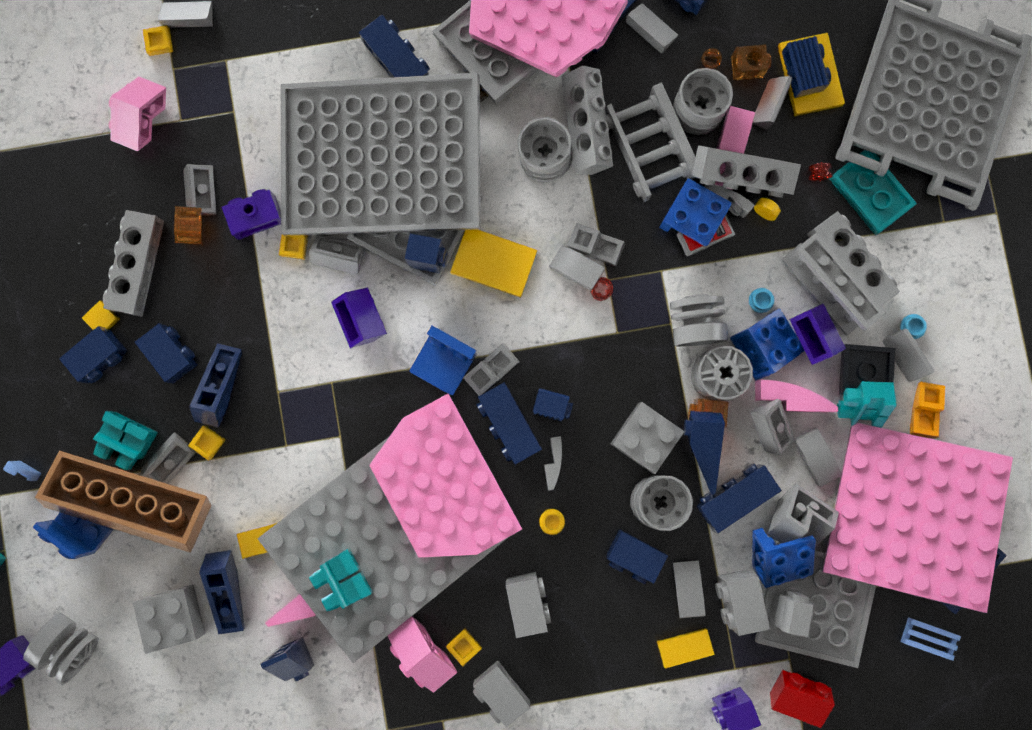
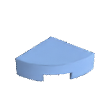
(15, 467)

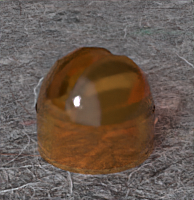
(714, 54)

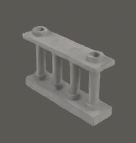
(667, 123)
(833, 284)

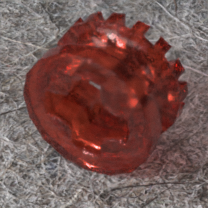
(820, 171)
(598, 296)

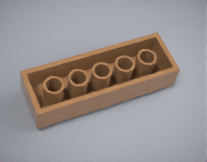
(124, 501)

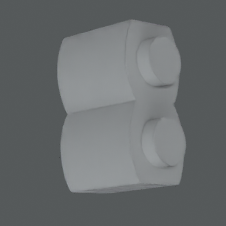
(794, 613)

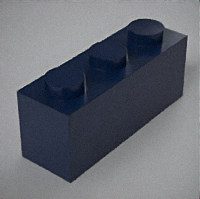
(391, 51)
(508, 424)
(738, 497)

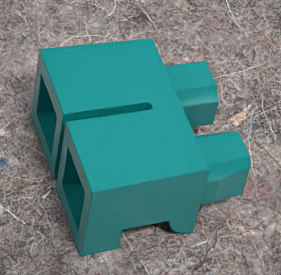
(868, 402)
(124, 436)
(343, 592)

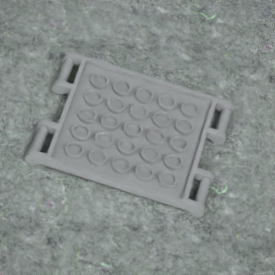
(935, 98)

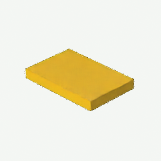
(827, 99)
(493, 262)

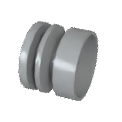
(707, 90)
(542, 136)
(698, 321)
(706, 373)
(675, 502)
(61, 648)

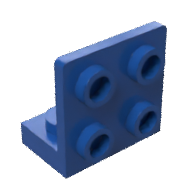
(696, 212)
(768, 344)
(443, 361)
(73, 535)
(783, 561)

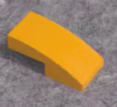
(926, 410)

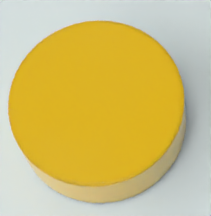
(767, 209)
(552, 521)

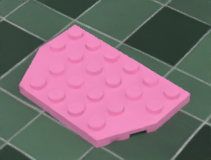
(545, 32)
(442, 485)

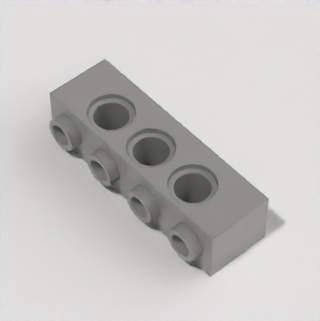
(587, 120)
(782, 179)
(838, 225)
(140, 275)

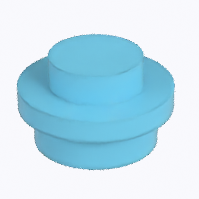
(761, 300)
(915, 324)

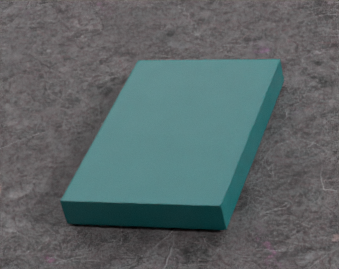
(873, 197)

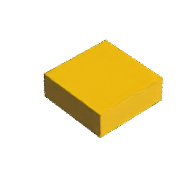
(157, 40)
(293, 246)
(100, 317)
(206, 442)
(463, 647)

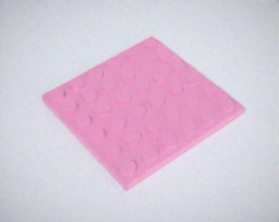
(919, 516)

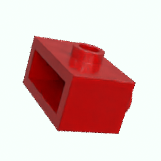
(801, 698)

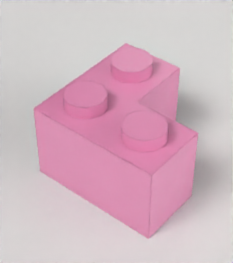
(133, 112)
(420, 655)

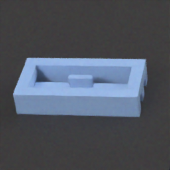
(951, 645)

